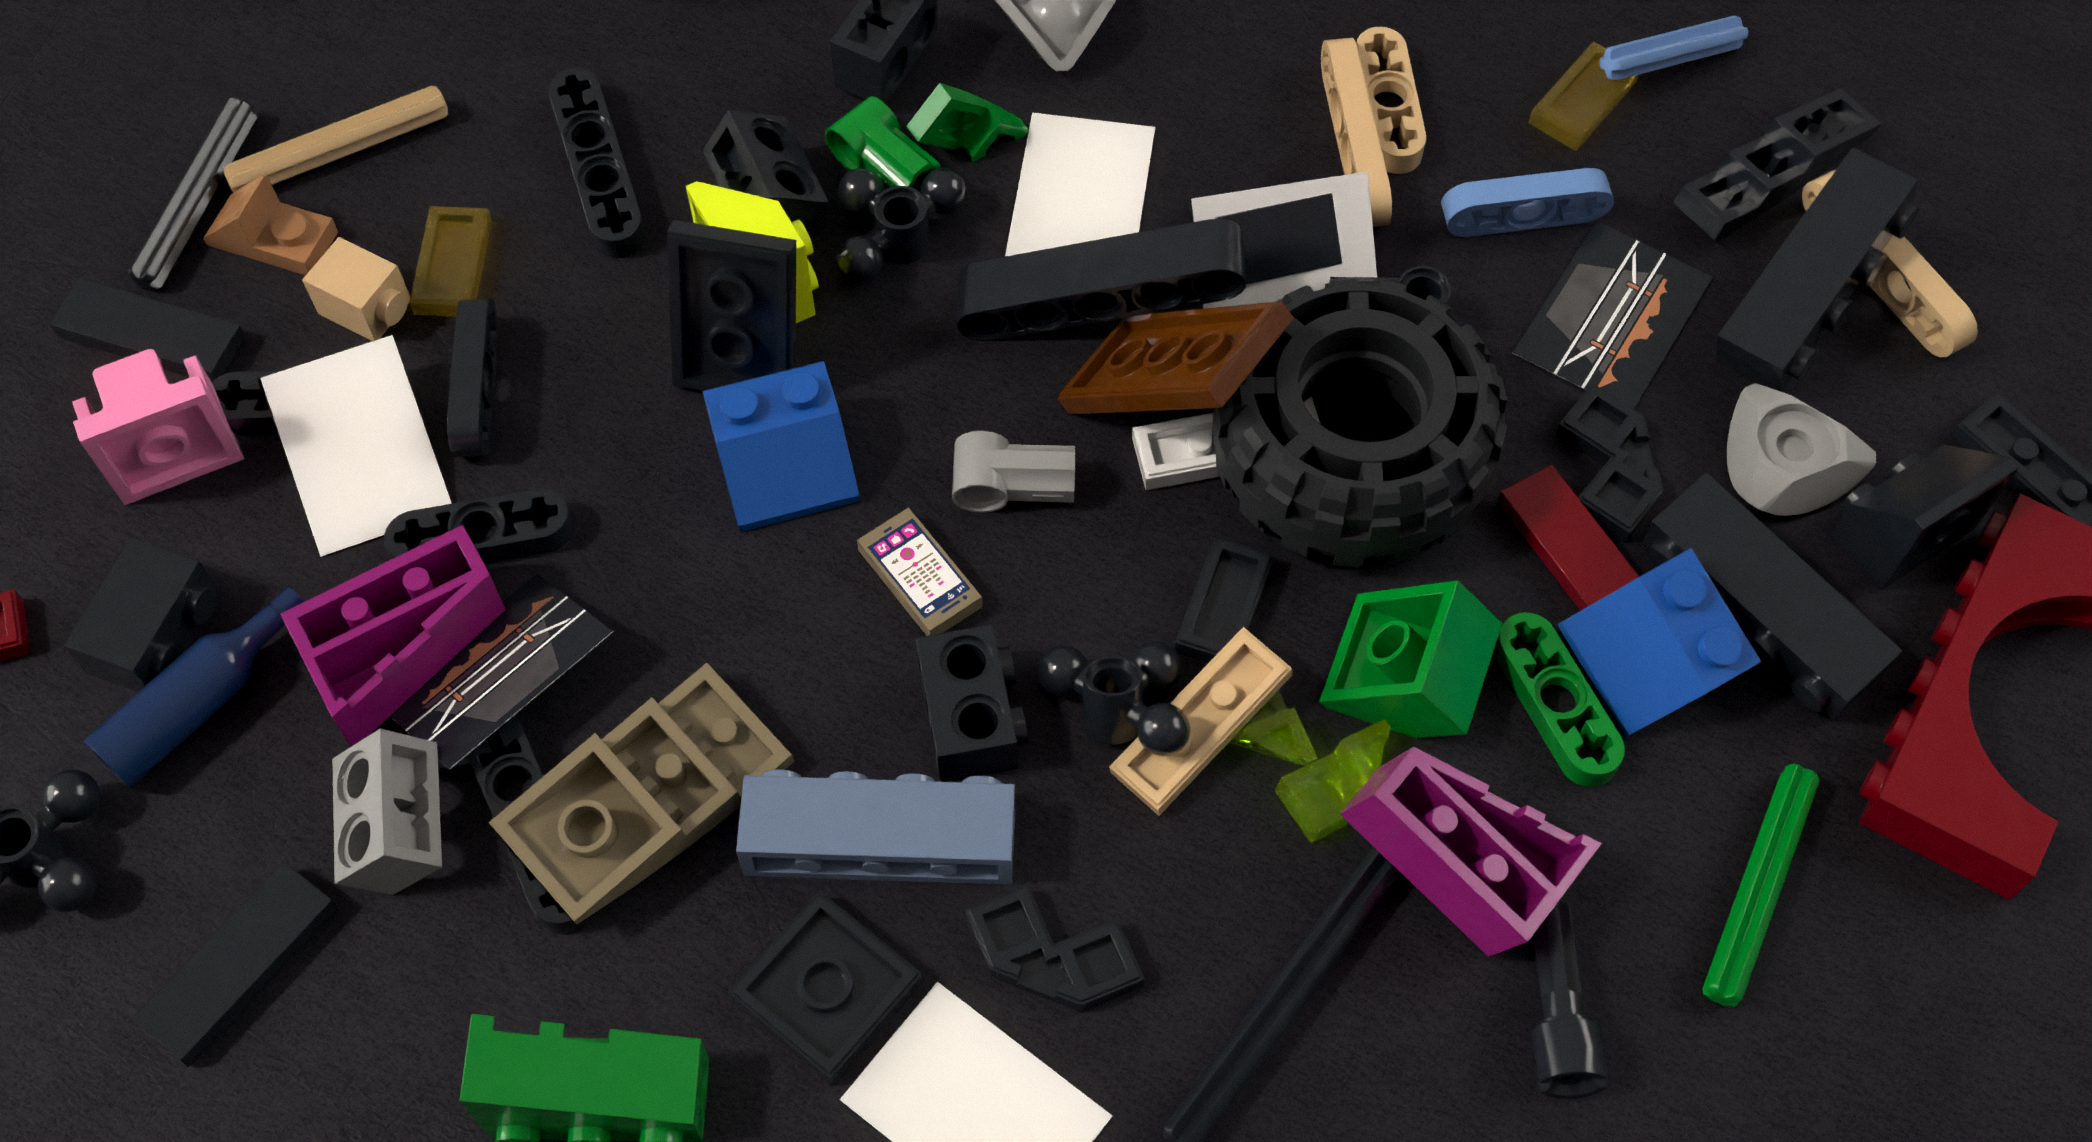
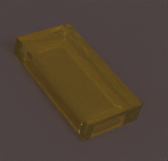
(1580, 100)
(450, 259)

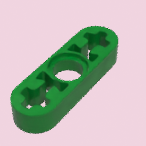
(1563, 672)

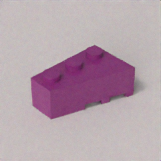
(393, 629)
(1468, 850)

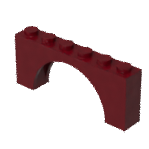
(1938, 782)

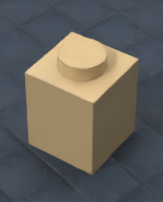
(357, 289)

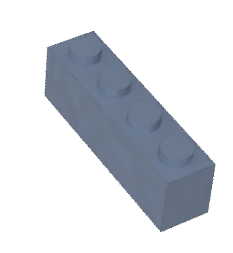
(877, 828)

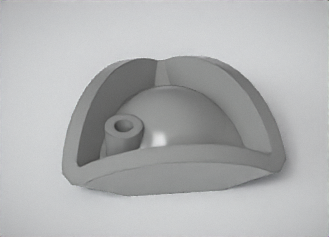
(1057, 27)
(1790, 454)

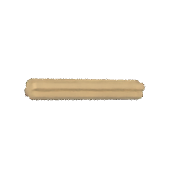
(339, 139)

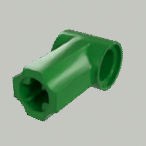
(874, 141)

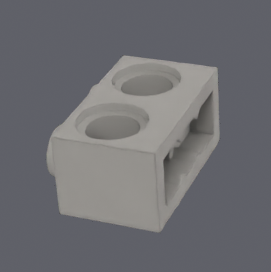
(386, 812)

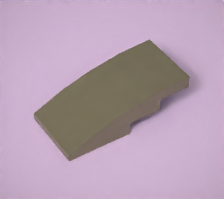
(639, 793)

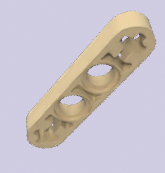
(1355, 122)
(1932, 308)

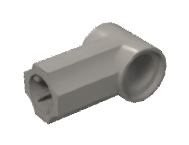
(994, 472)

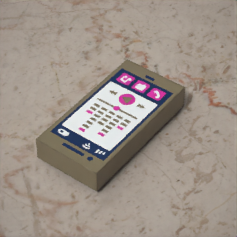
(919, 573)

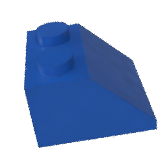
(782, 446)
(1658, 643)

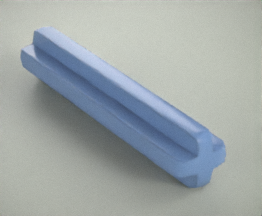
(1673, 48)

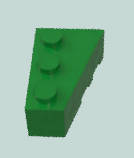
(584, 1087)

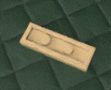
(1217, 708)

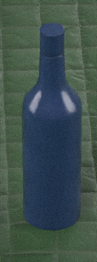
(184, 695)

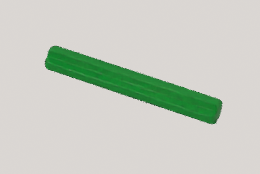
(1761, 886)

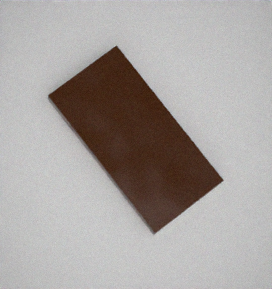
(1175, 359)

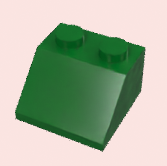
(1413, 659)

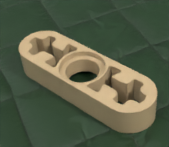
(1398, 80)

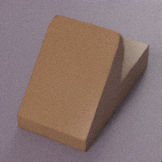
(270, 231)

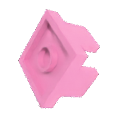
(154, 430)

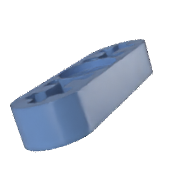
(1496, 205)

